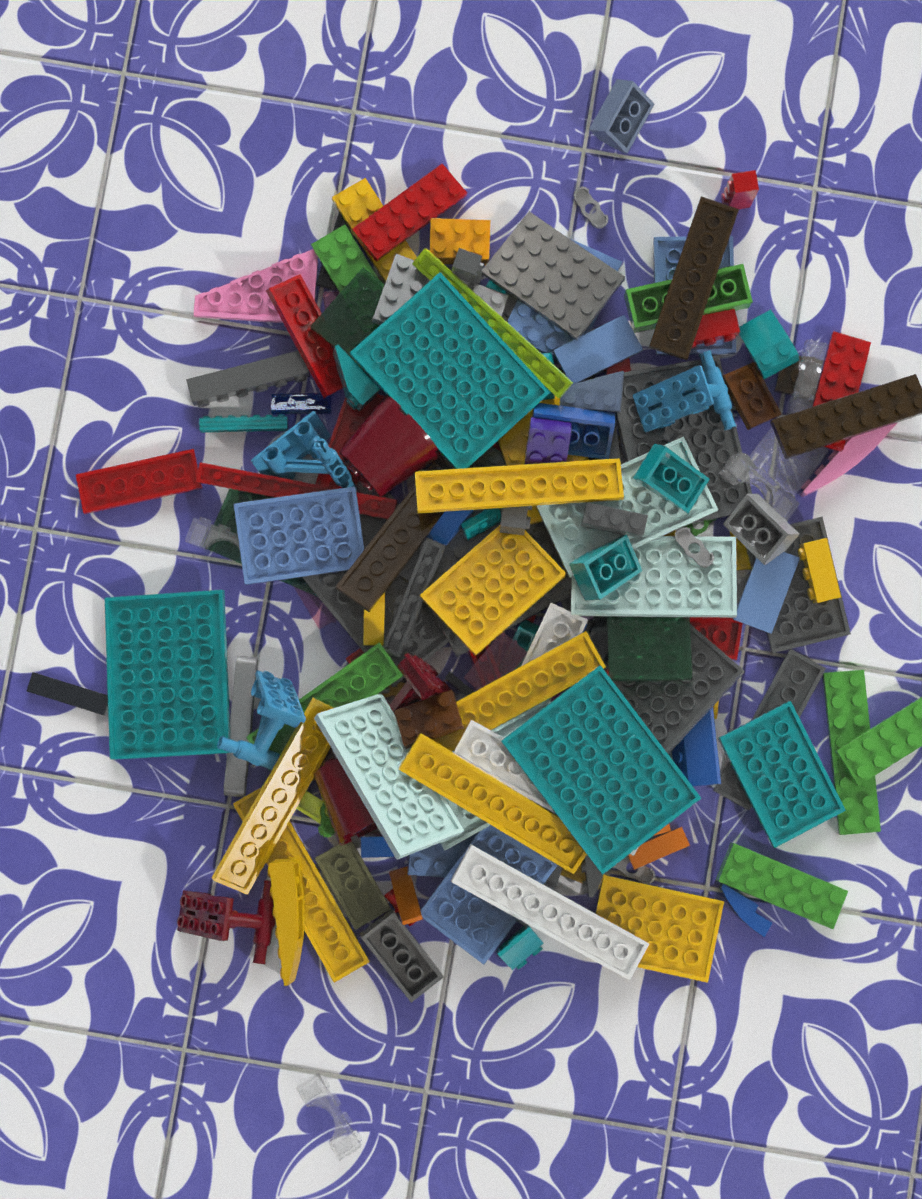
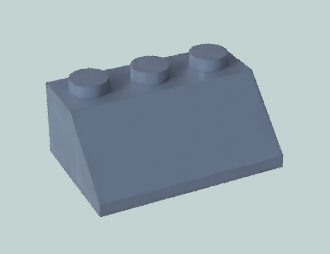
(622, 115)

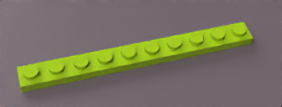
(538, 364)

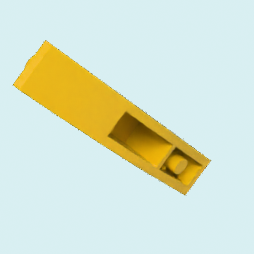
(289, 914)

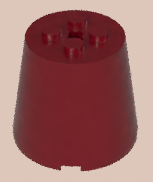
(388, 448)
(343, 803)

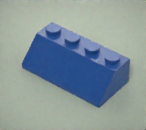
(590, 429)
(698, 753)

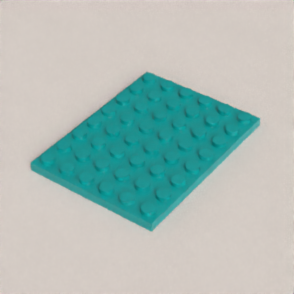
(450, 372)
(167, 674)
(601, 769)

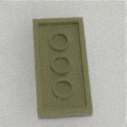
(352, 884)

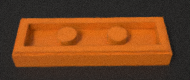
(659, 848)
(405, 896)

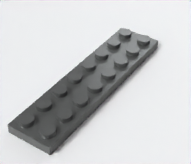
(792, 682)

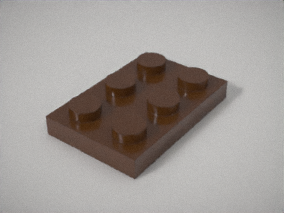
(751, 396)
(431, 717)

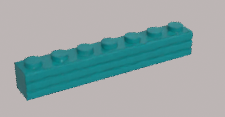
(243, 423)

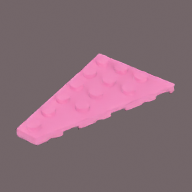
(247, 295)

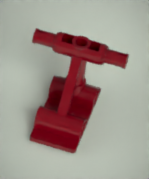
(420, 684)
(213, 918)

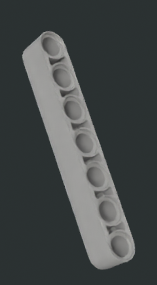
(240, 724)

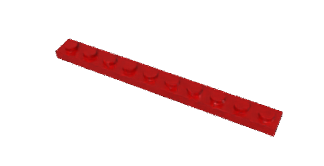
(281, 487)

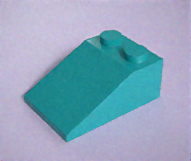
(768, 344)
(355, 382)
(671, 477)
(605, 568)
(520, 947)

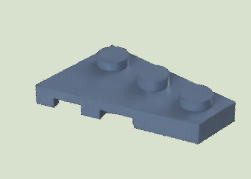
(596, 394)

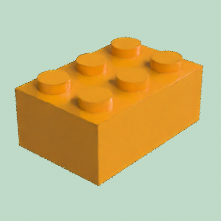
(452, 234)

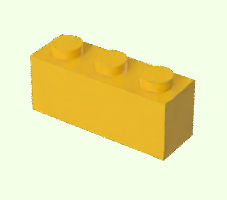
(819, 570)

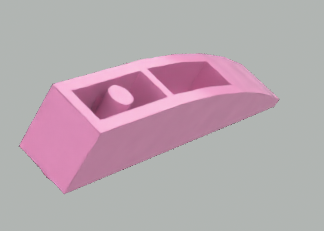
(841, 462)

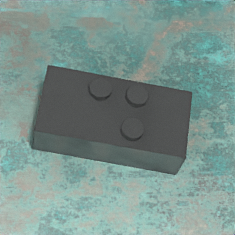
(401, 955)

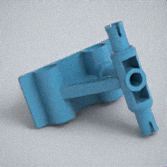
(685, 395)
(304, 438)
(277, 707)

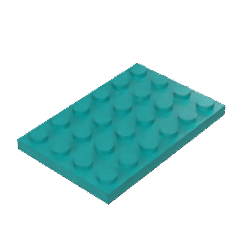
(781, 774)

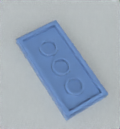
(598, 350)
(766, 592)

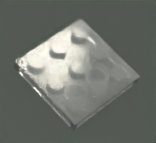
(789, 472)

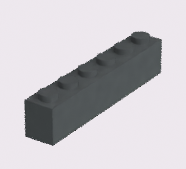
(247, 378)

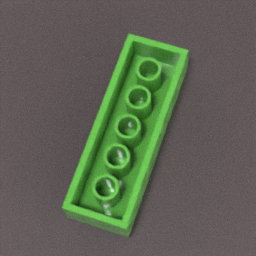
(728, 292)
(781, 885)

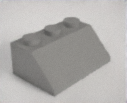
(760, 528)

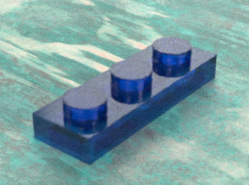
(300, 403)

